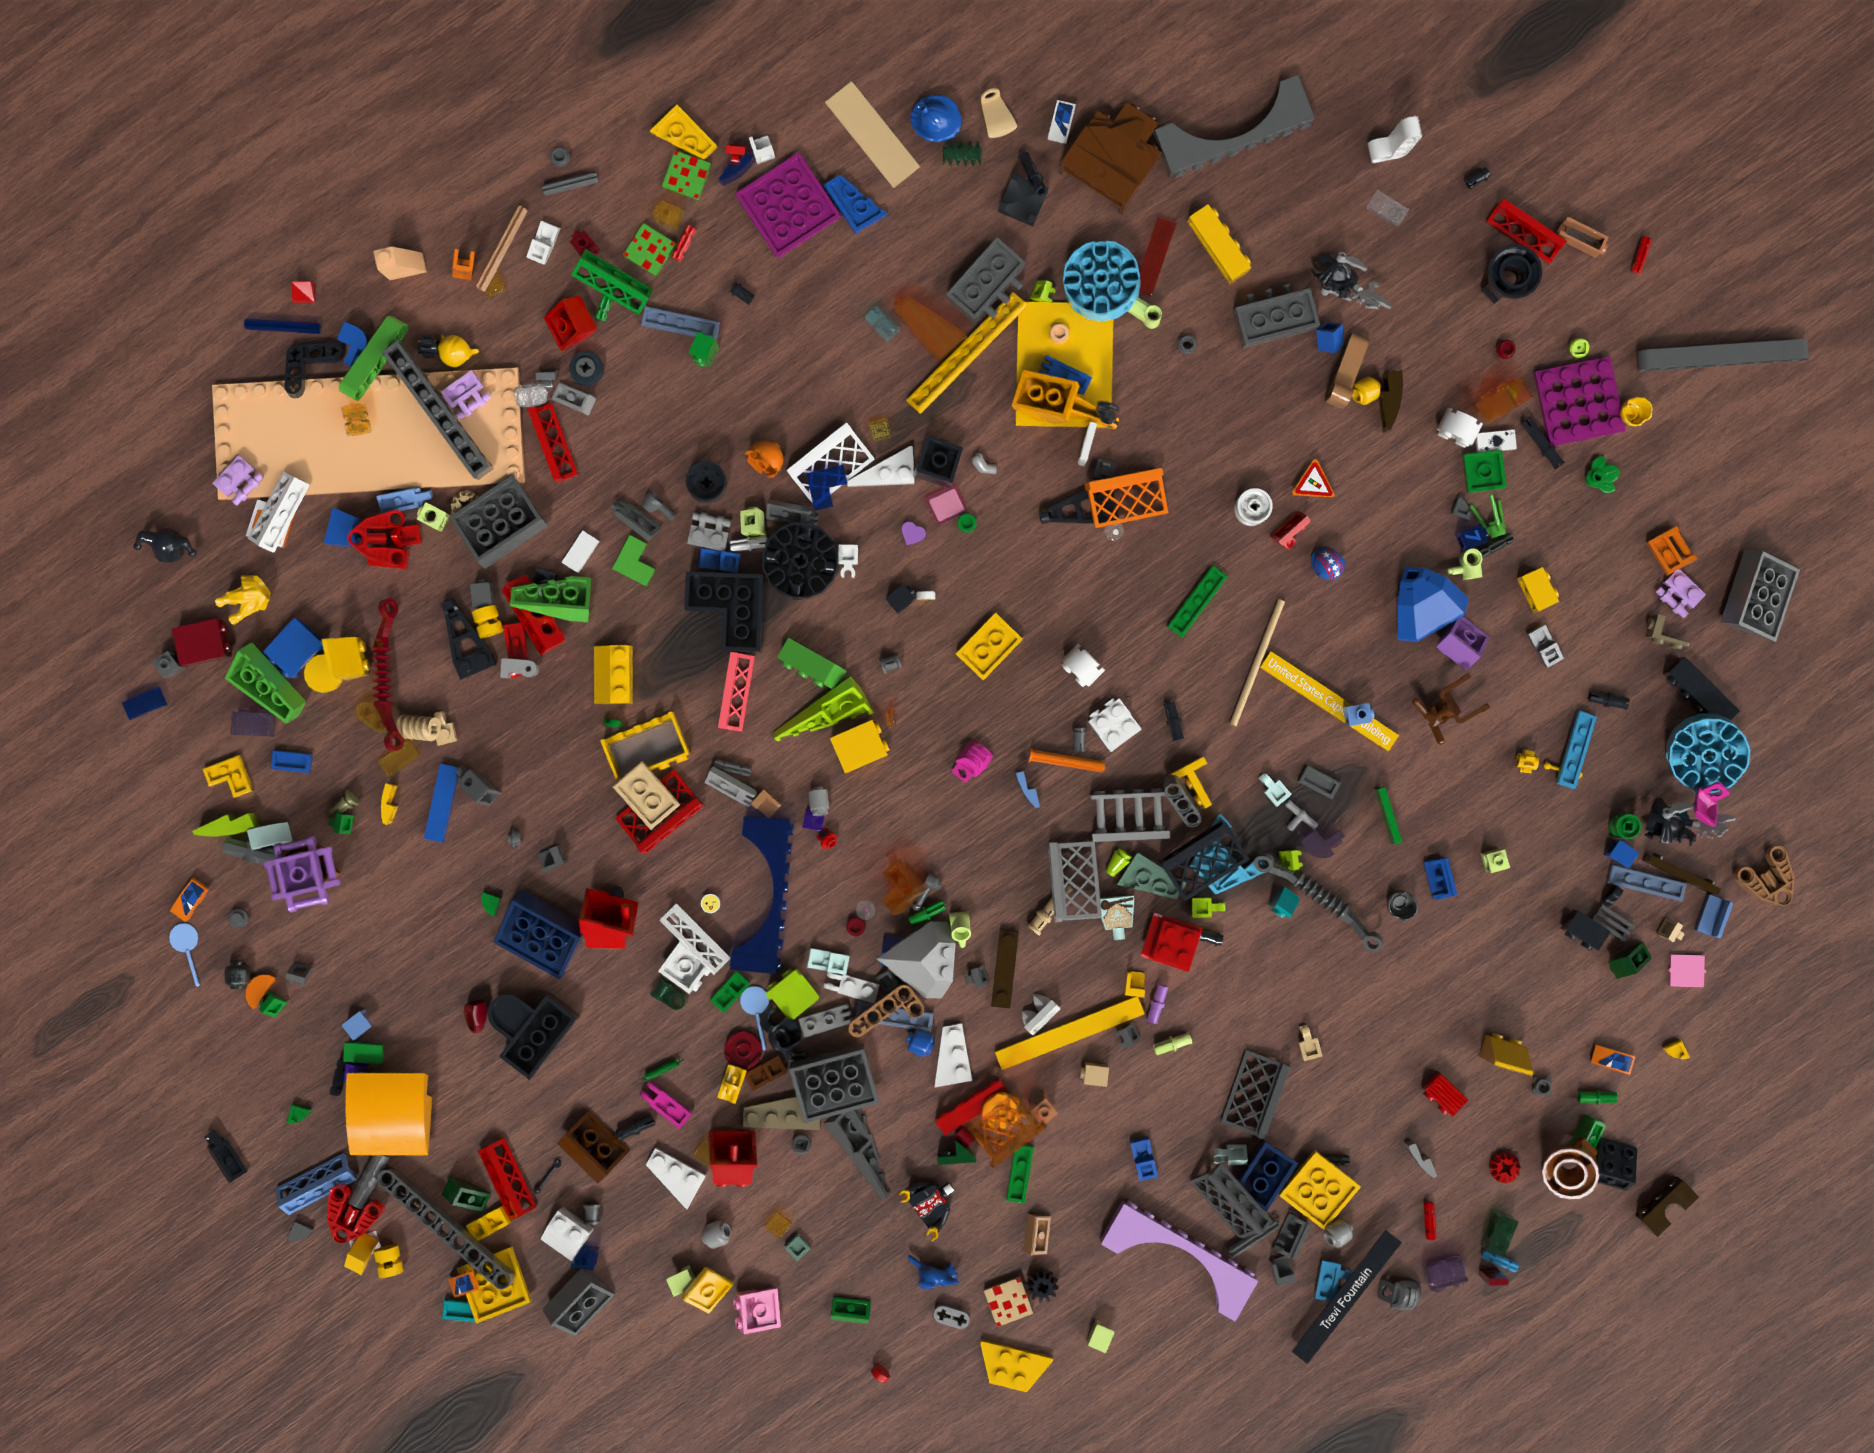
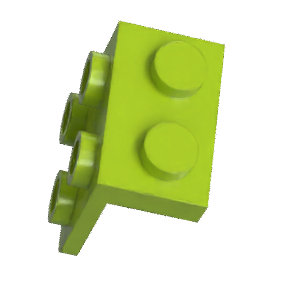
(792, 993)

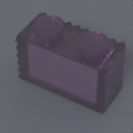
(252, 723)
(1445, 1273)

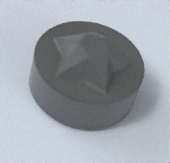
(801, 1144)

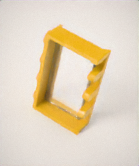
(653, 743)

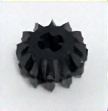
(1037, 1291)

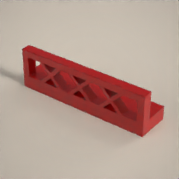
(1528, 224)
(547, 448)
(968, 1107)
(500, 1181)

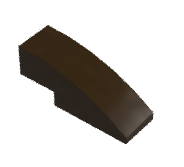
(1390, 399)

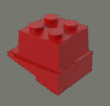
(607, 919)
(1171, 942)
(732, 1157)

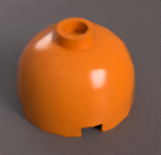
(765, 457)

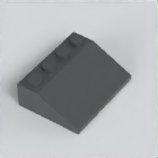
(498, 521)
(1760, 595)
(834, 1082)

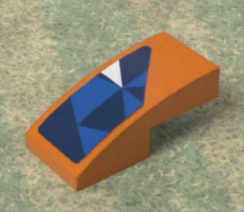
(189, 899)
(1613, 1059)
(463, 1284)

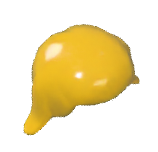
(454, 350)

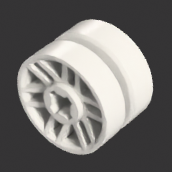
(1258, 499)

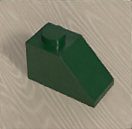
(1630, 961)
(465, 1194)

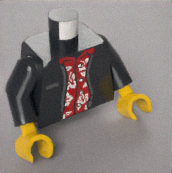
(929, 1203)

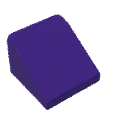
(813, 822)

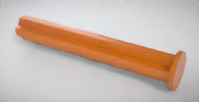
(1065, 760)

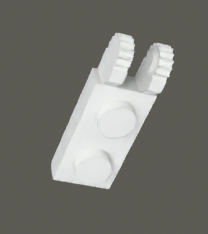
(854, 987)

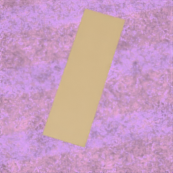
(872, 134)

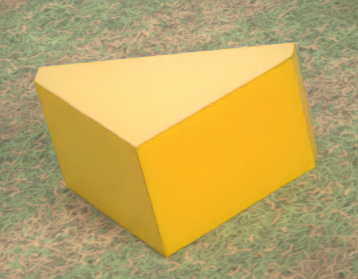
(361, 1253)

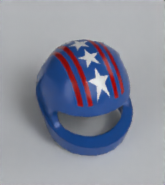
(1327, 563)

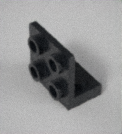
(1616, 1164)

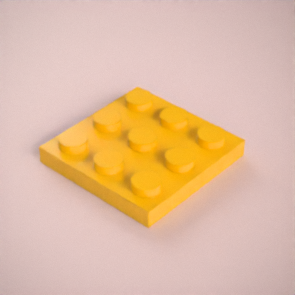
(1319, 1189)
(491, 1301)

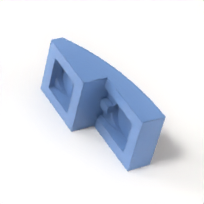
(1030, 794)

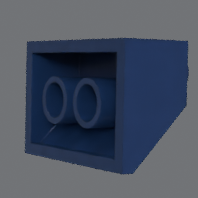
(1266, 1173)

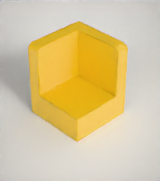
(1134, 984)

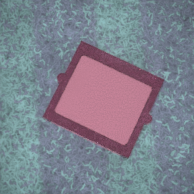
(946, 505)

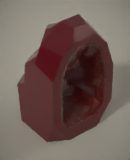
(476, 1015)

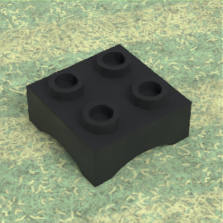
(1021, 201)

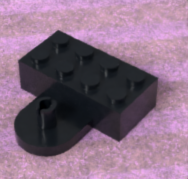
(530, 1030)

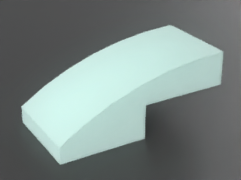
(269, 835)
(827, 961)

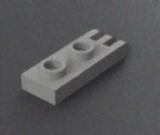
(730, 786)
(825, 1020)

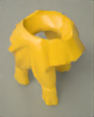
(251, 595)

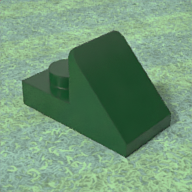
(962, 1155)

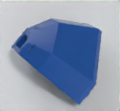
(1427, 603)

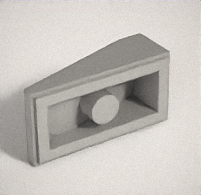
(573, 398)

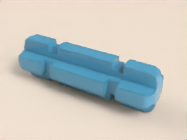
(1499, 1260)

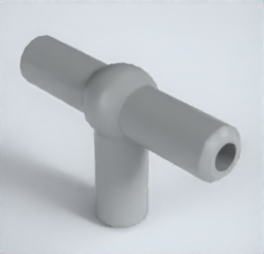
(1300, 815)

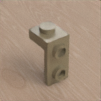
(1655, 627)

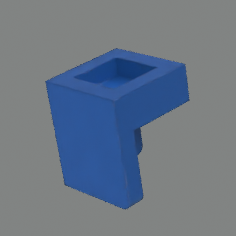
(1330, 337)
(1621, 853)

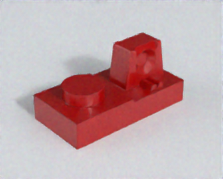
(1285, 534)

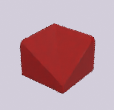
(303, 292)

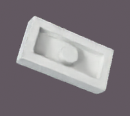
(1046, 1008)

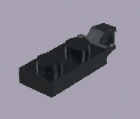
(225, 1157)

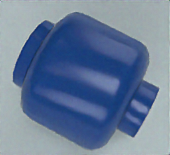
(920, 1042)

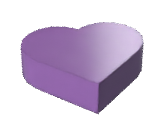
(912, 533)

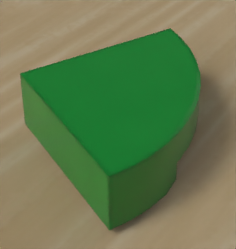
(612, 723)
(490, 903)
(298, 1113)

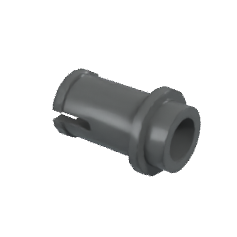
(1079, 739)

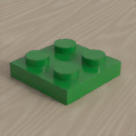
(1484, 471)

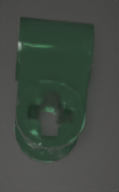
(668, 993)

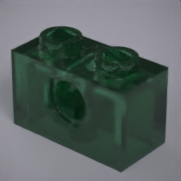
(1499, 1233)

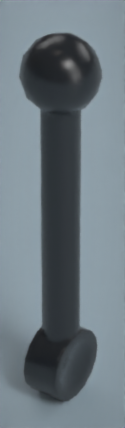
(537, 1189)

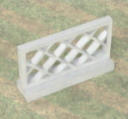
(824, 448)

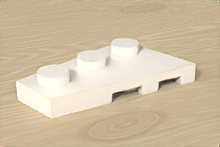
(953, 1058)
(676, 1175)

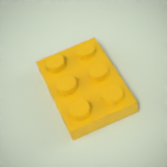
(989, 646)

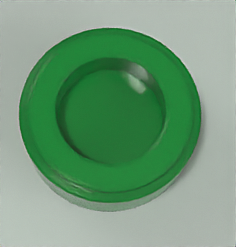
(966, 523)

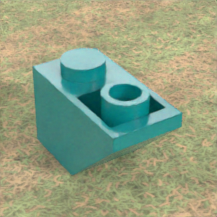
(1284, 903)

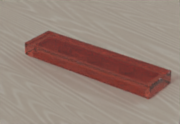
(1155, 256)

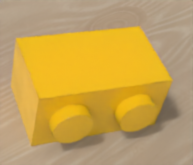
(1538, 589)

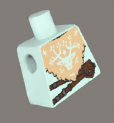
(1117, 914)

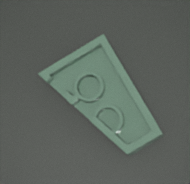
(1149, 877)

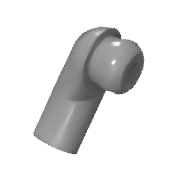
(981, 466)

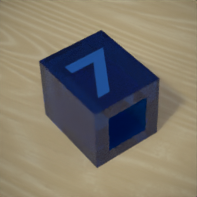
(1472, 537)

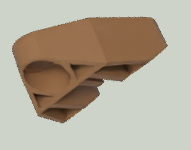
(1781, 870)

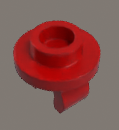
(829, 840)

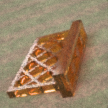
(1012, 1144)

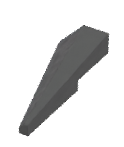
(858, 1143)

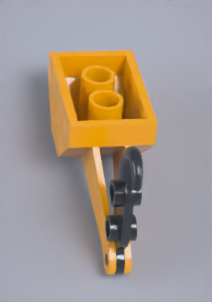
(1053, 398)

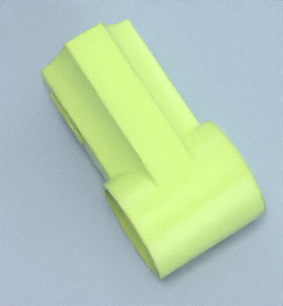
(1141, 311)

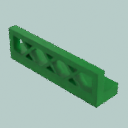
(615, 279)

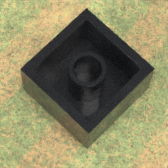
(938, 461)

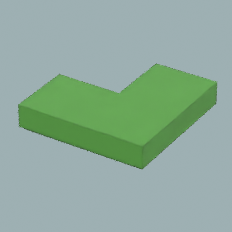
(629, 563)

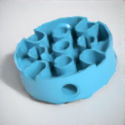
(1101, 262)
(1705, 732)

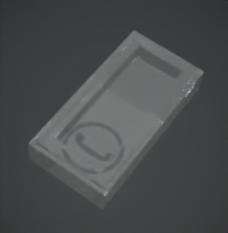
(1387, 208)

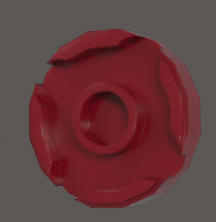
(743, 1049)

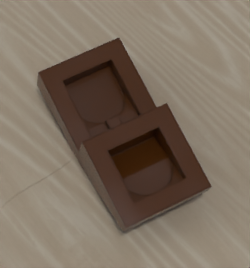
(765, 1073)

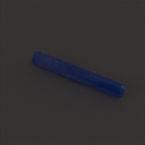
(282, 326)

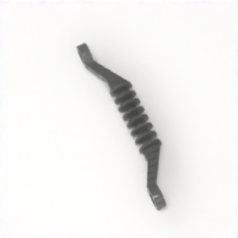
(1344, 911)

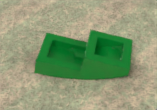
(729, 992)

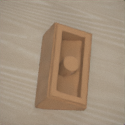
(1037, 1234)

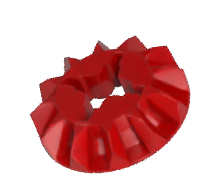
(1496, 1167)

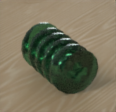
(962, 153)

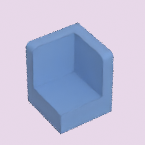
(357, 1025)

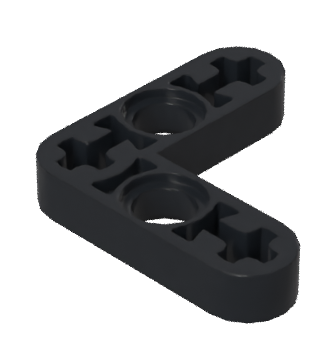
(305, 358)

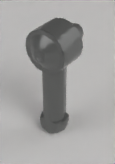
(931, 882)

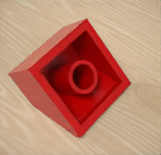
(570, 322)

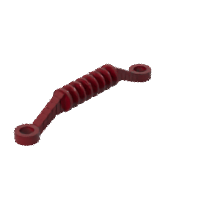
(381, 647)

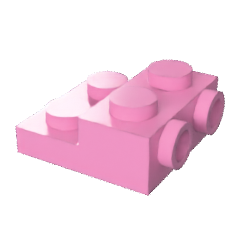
(757, 1310)

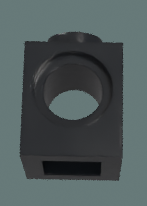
(901, 598)

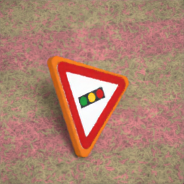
(1313, 483)

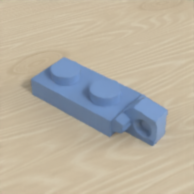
(403, 499)

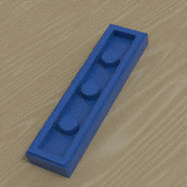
(441, 803)

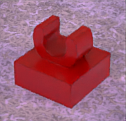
(736, 151)

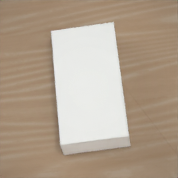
(580, 552)

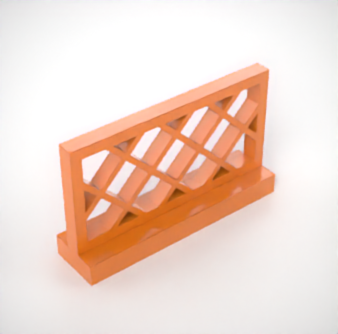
(1124, 481)

